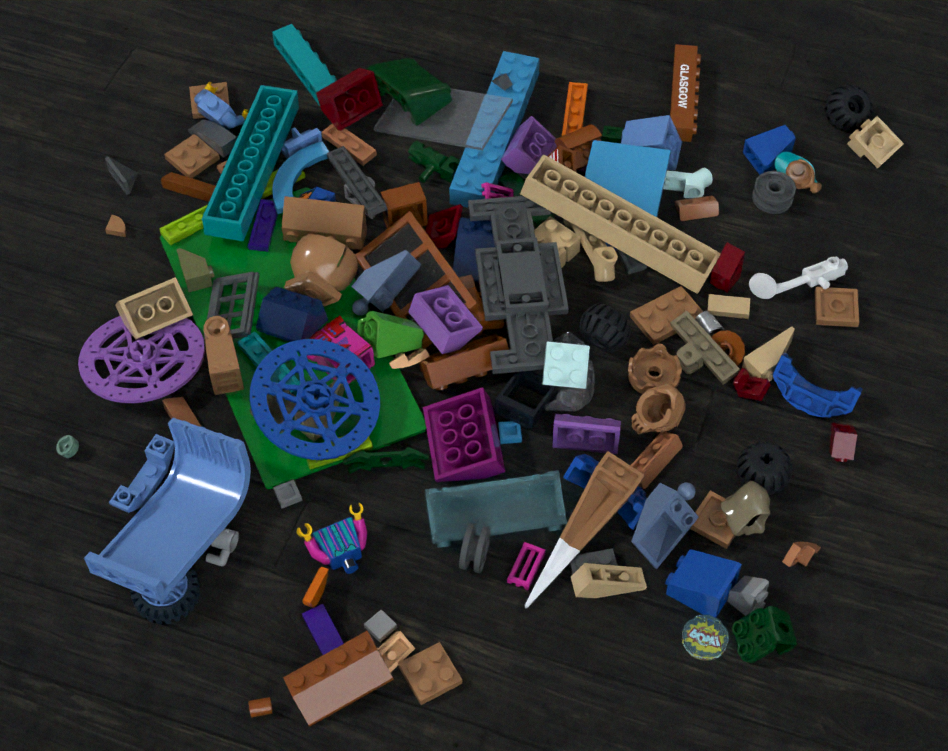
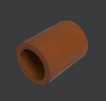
(260, 707)

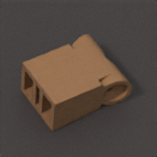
(221, 357)

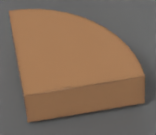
(116, 226)

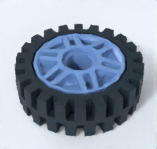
(174, 604)

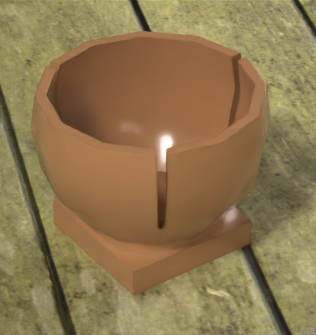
(316, 268)

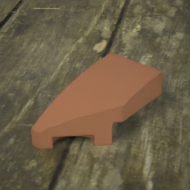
(800, 552)

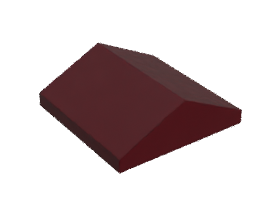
(443, 225)

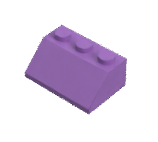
(528, 146)
(444, 318)
(586, 433)

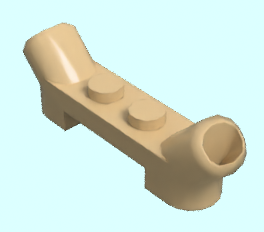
(601, 256)

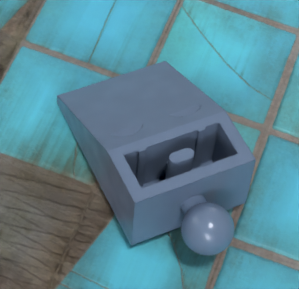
(384, 282)
(664, 521)

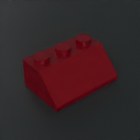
(350, 98)

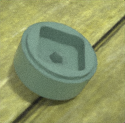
(67, 446)

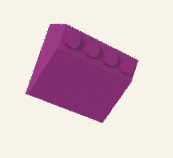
(464, 437)

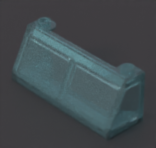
(501, 504)

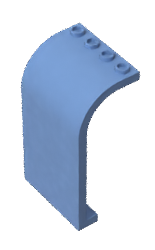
(182, 516)

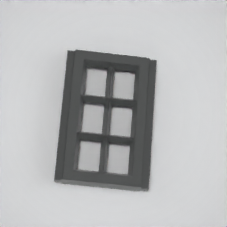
(249, 303)

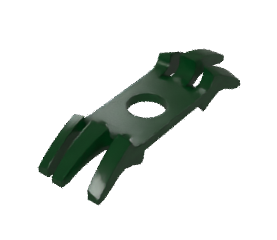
(404, 458)

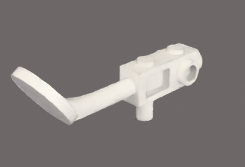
(818, 274)

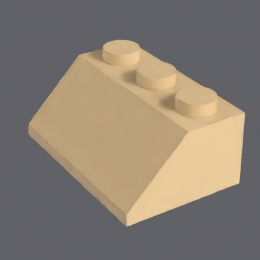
(154, 308)

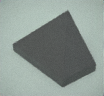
(123, 175)

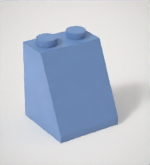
(654, 133)

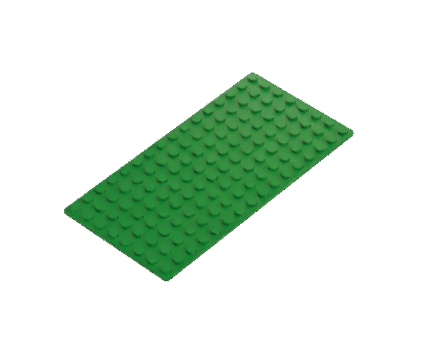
(398, 413)

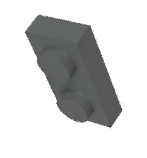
(603, 557)

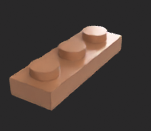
(355, 146)

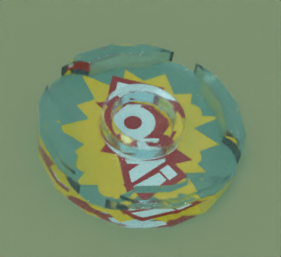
(705, 637)

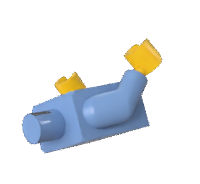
(217, 110)

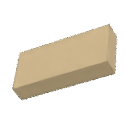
(729, 306)

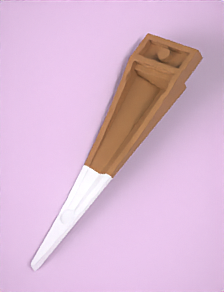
(602, 498)

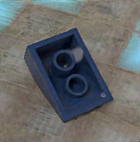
(471, 236)

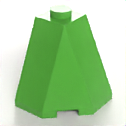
(389, 334)

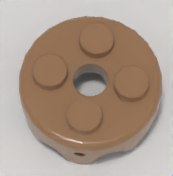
(656, 360)

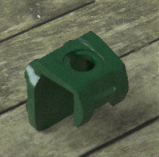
(762, 631)

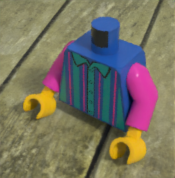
(338, 543)

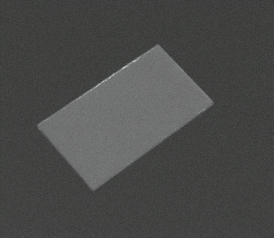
(463, 122)

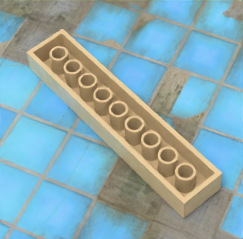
(620, 223)

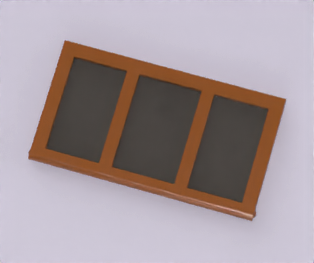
(433, 271)

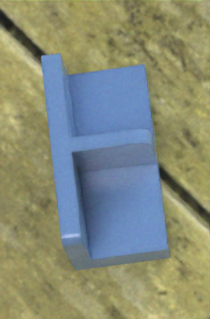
(300, 141)

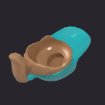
(799, 170)

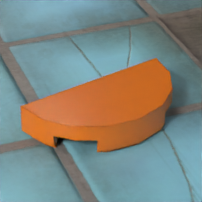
(316, 588)

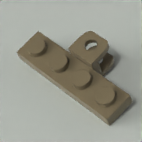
(701, 349)

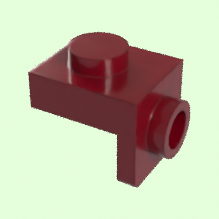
(749, 386)

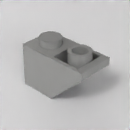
(749, 594)

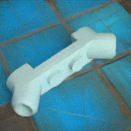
(690, 183)

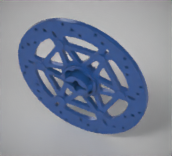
(307, 404)

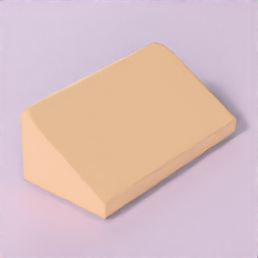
(395, 650)

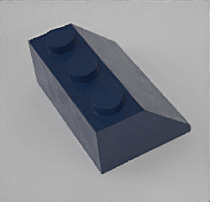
(290, 315)

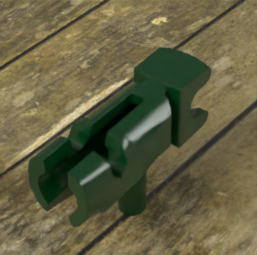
(433, 162)

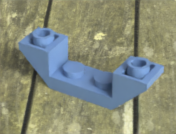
(149, 477)

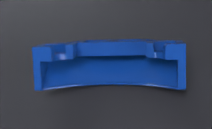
(809, 397)
(580, 473)

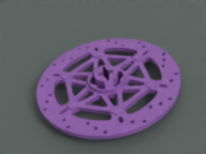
(141, 360)

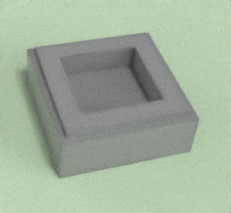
(287, 494)
(380, 625)

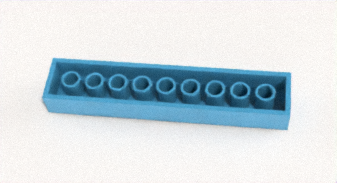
(486, 165)

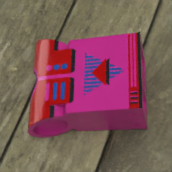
(343, 335)

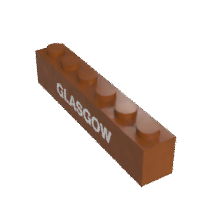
(683, 90)

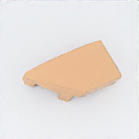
(404, 361)

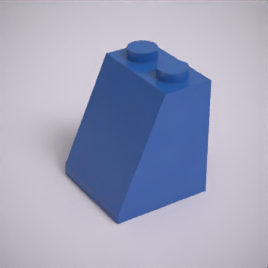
(703, 581)

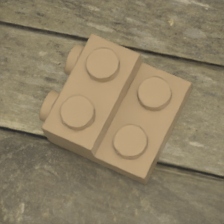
(874, 141)

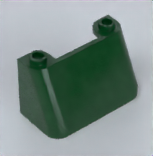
(411, 87)

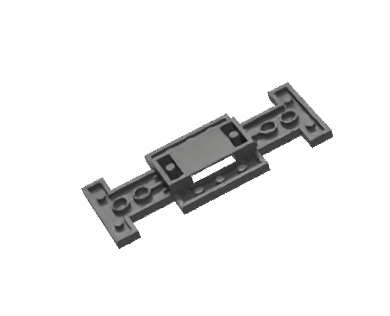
(529, 280)

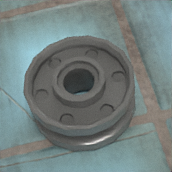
(773, 192)
(475, 547)

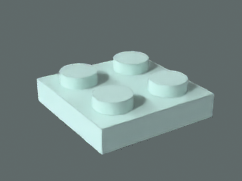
(565, 365)

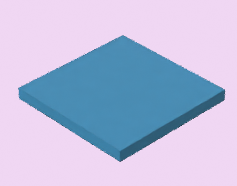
(630, 172)

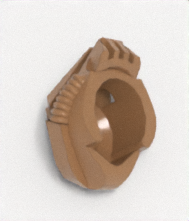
(658, 410)

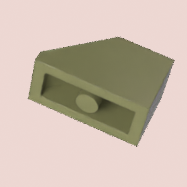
(195, 270)

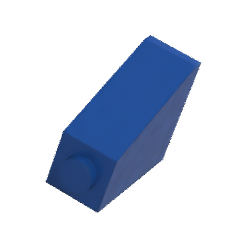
(765, 147)

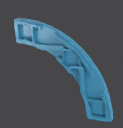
(291, 170)

